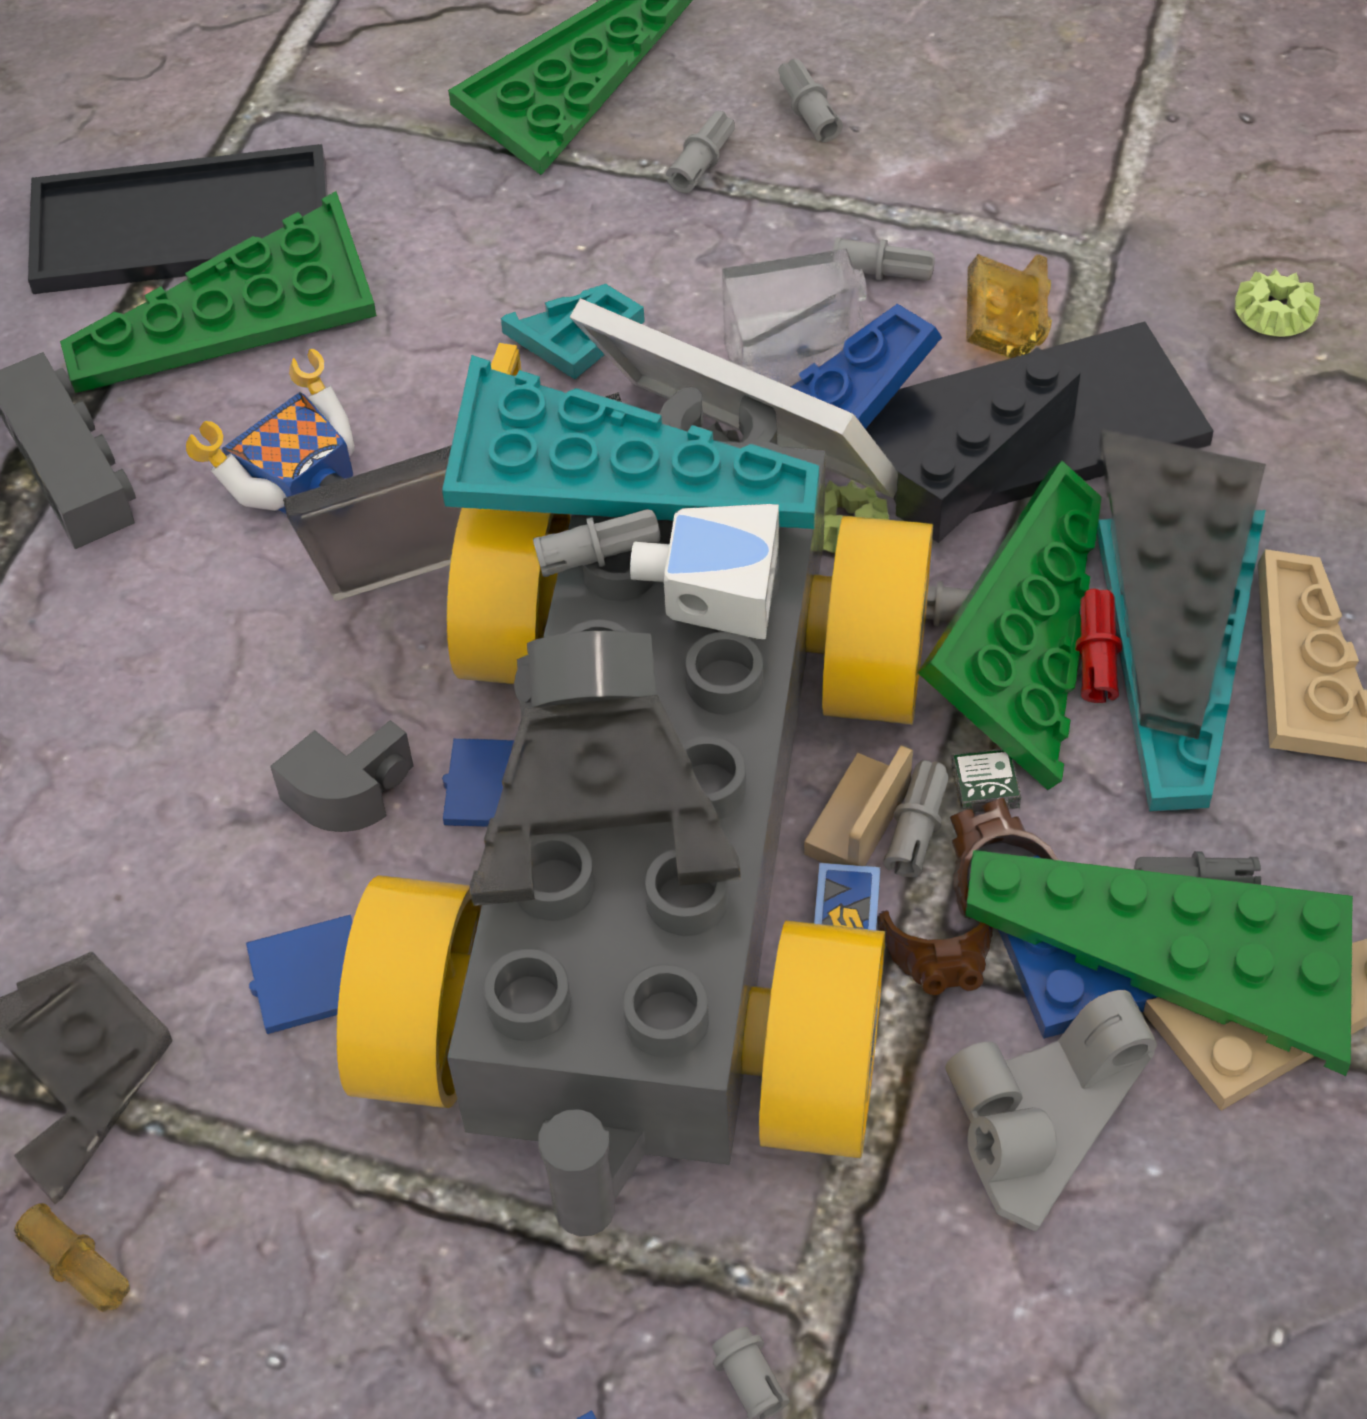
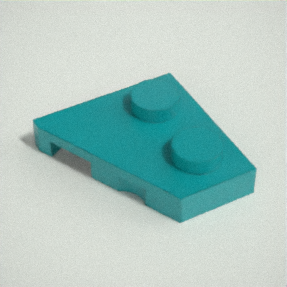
(558, 338)

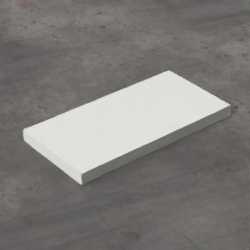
(803, 421)

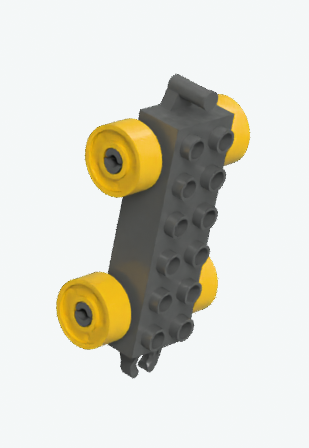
(616, 998)

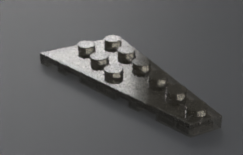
(1178, 559)

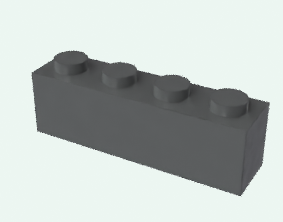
(62, 452)

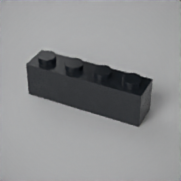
(987, 443)

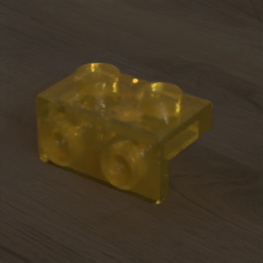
(1007, 305)

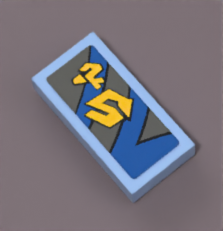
(847, 896)

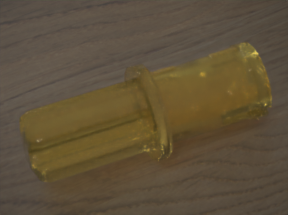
(72, 1257)

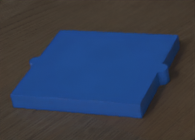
(474, 781)
(299, 973)

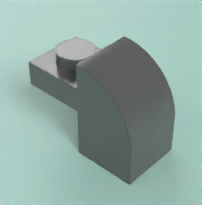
(585, 668)
(340, 789)

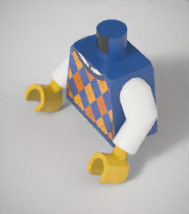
(287, 451)

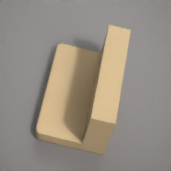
(860, 810)

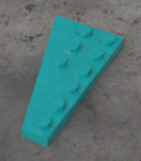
(601, 457)
(1177, 768)

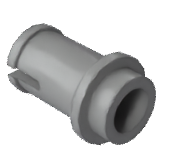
(749, 1373)

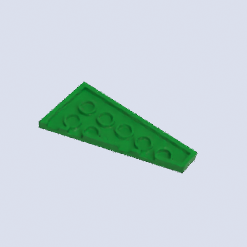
(560, 79)
(239, 300)
(1015, 636)
(1203, 943)

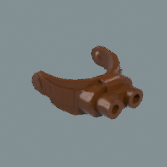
(986, 829)
(939, 962)

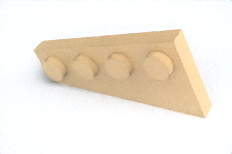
(1308, 665)
(1235, 1059)

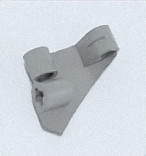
(1048, 1106)

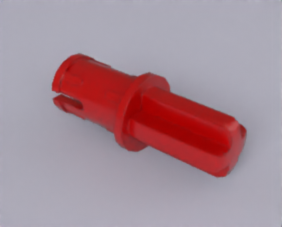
(1098, 646)

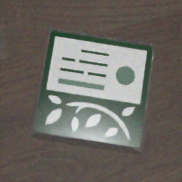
(984, 778)

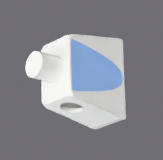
(716, 567)

